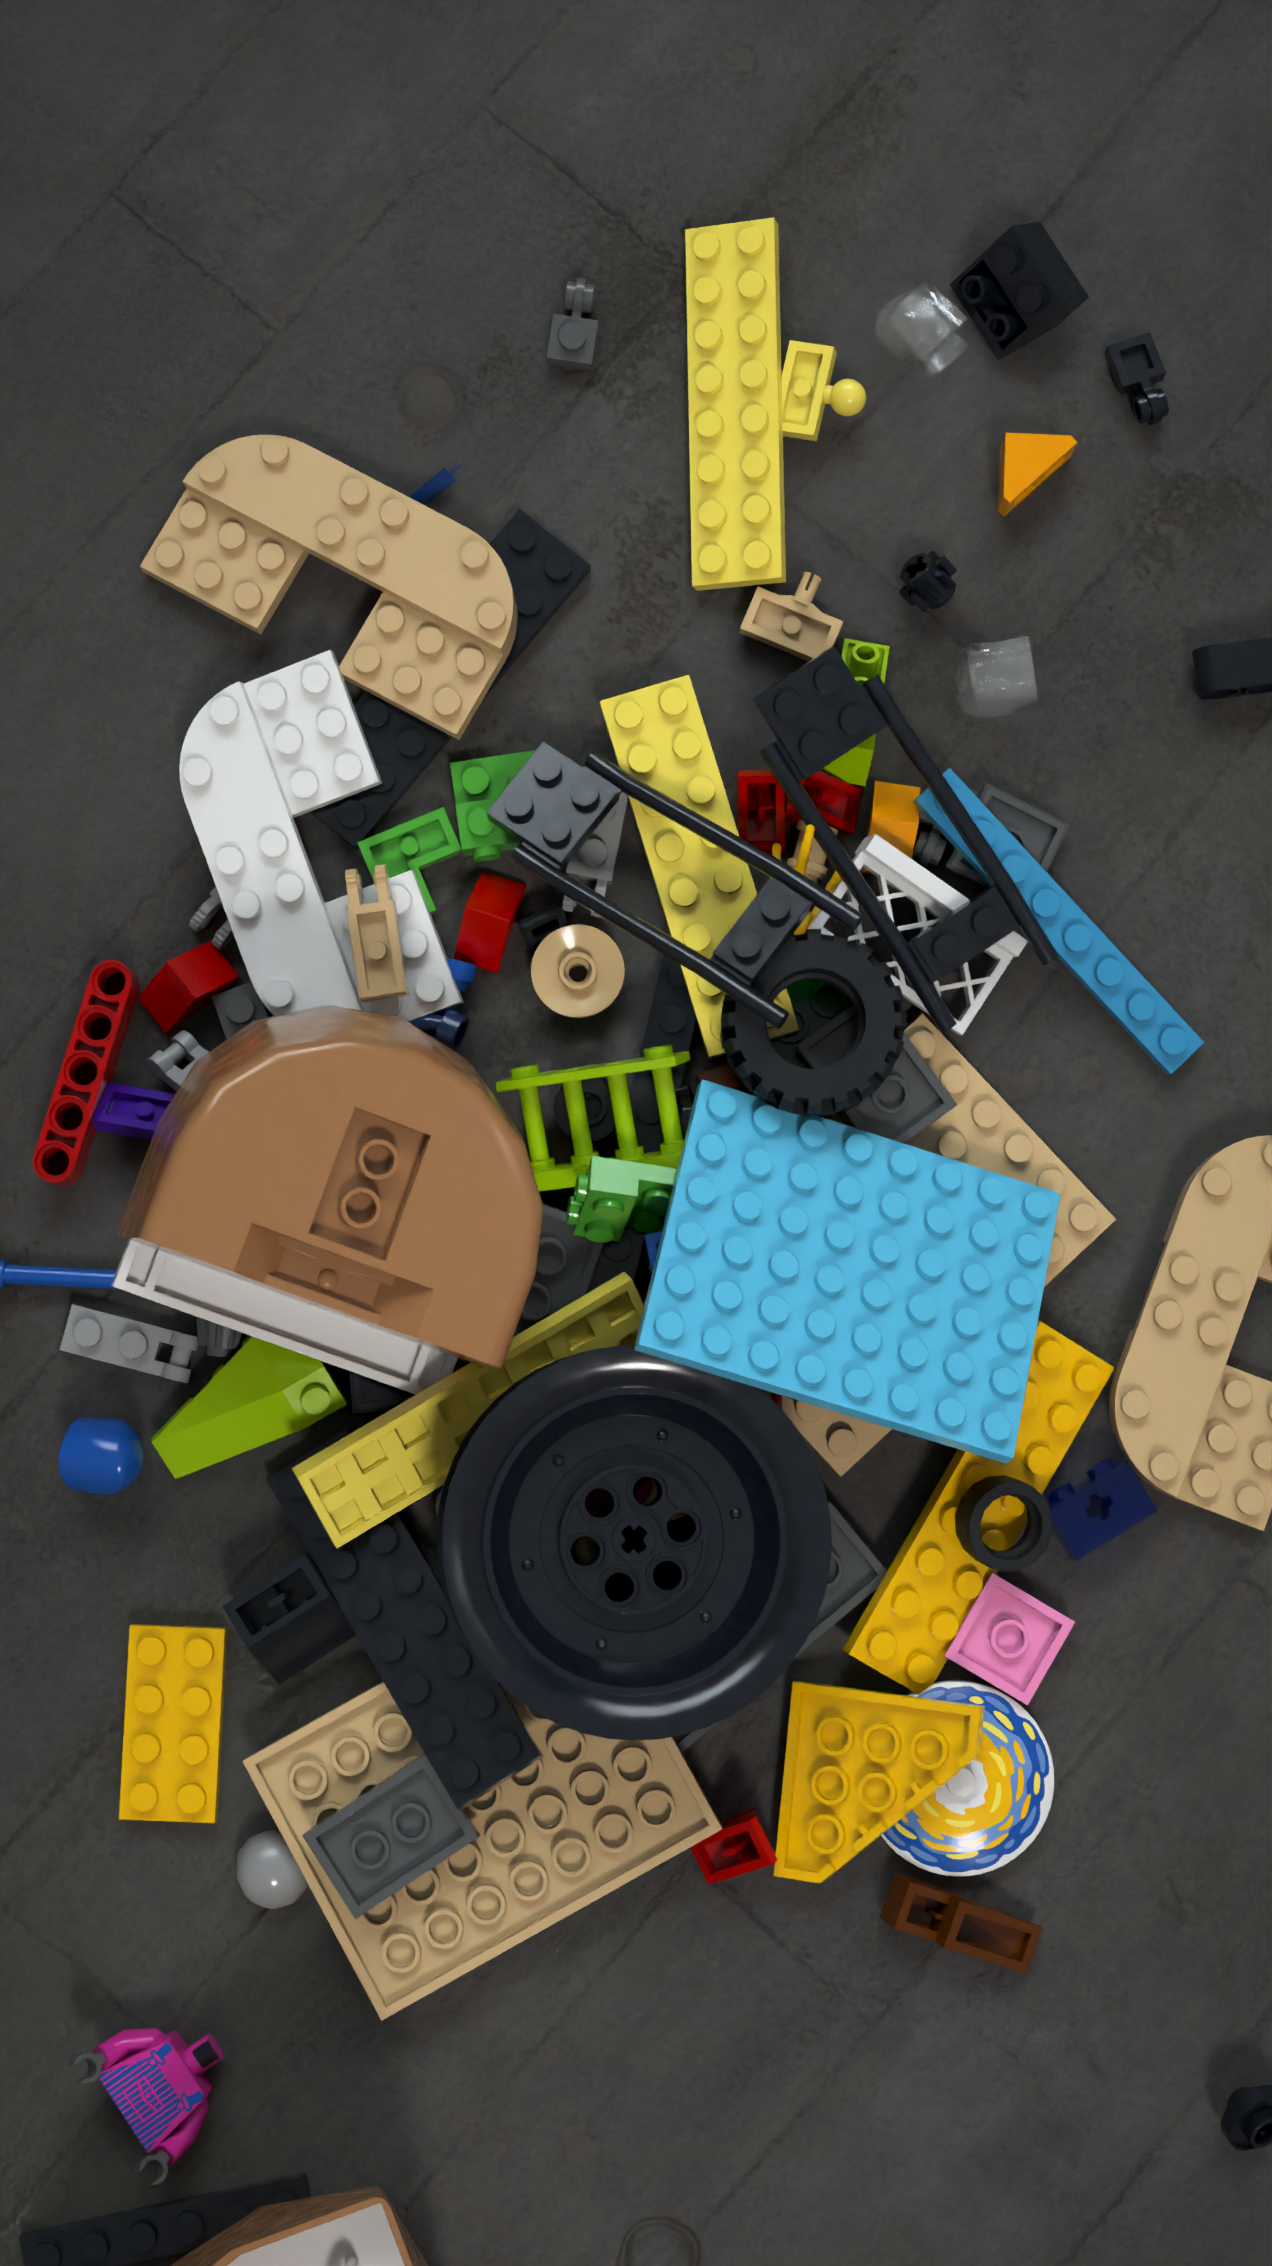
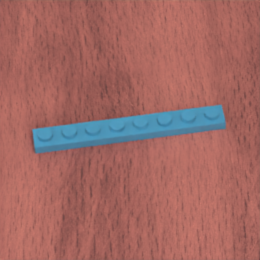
(1074, 936)

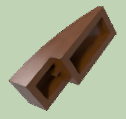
(960, 1923)

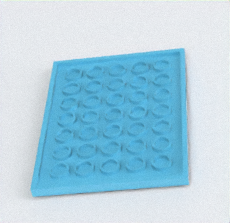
(850, 1273)

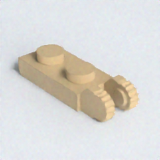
(375, 939)

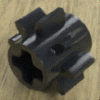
(928, 581)

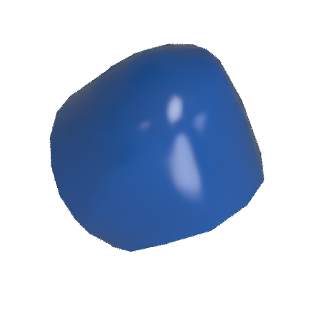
(100, 1455)

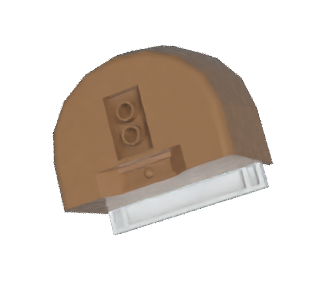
(339, 1199)

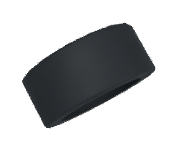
(1036, 1534)

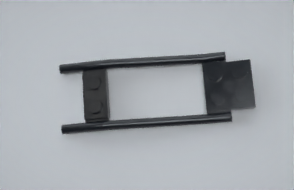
(818, 718)
(559, 805)

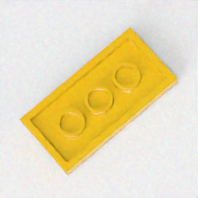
(173, 1723)

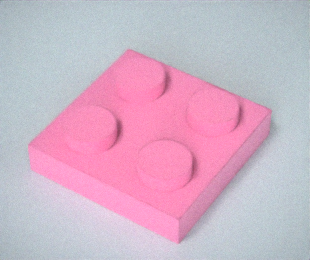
(1009, 1638)

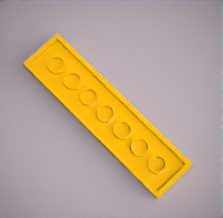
(932, 1575)

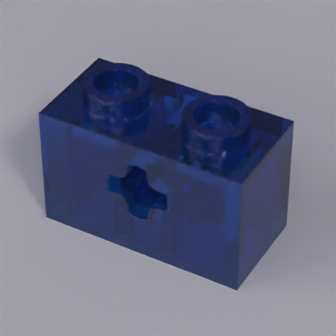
(1124, 1507)

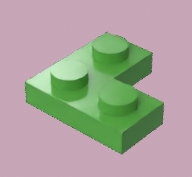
(413, 847)

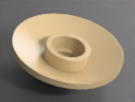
(577, 947)

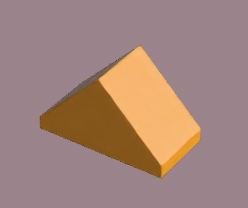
(1027, 462)
(894, 816)

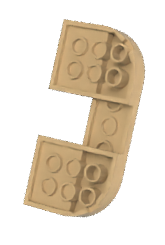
(272, 500)
(1173, 1400)

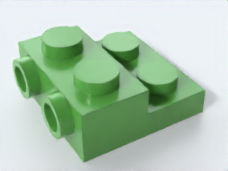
(476, 788)
(619, 1196)

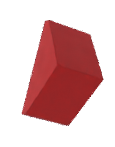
(833, 798)
(760, 809)
(489, 921)
(187, 985)
(735, 1849)

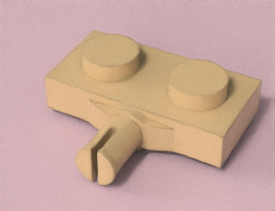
(791, 621)

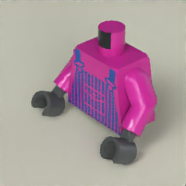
(156, 2088)

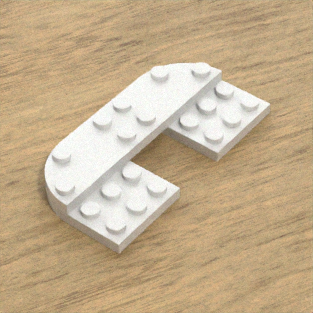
(245, 773)

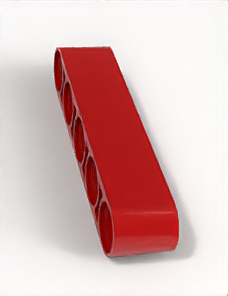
(81, 1050)

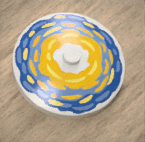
(992, 1804)

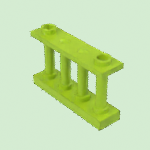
(553, 1176)

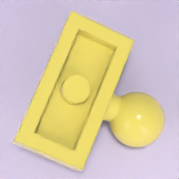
(808, 389)

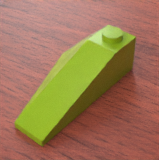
(246, 1404)

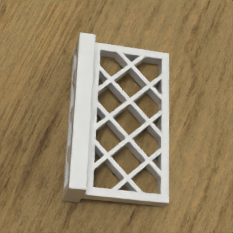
(939, 900)

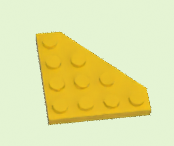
(860, 1768)

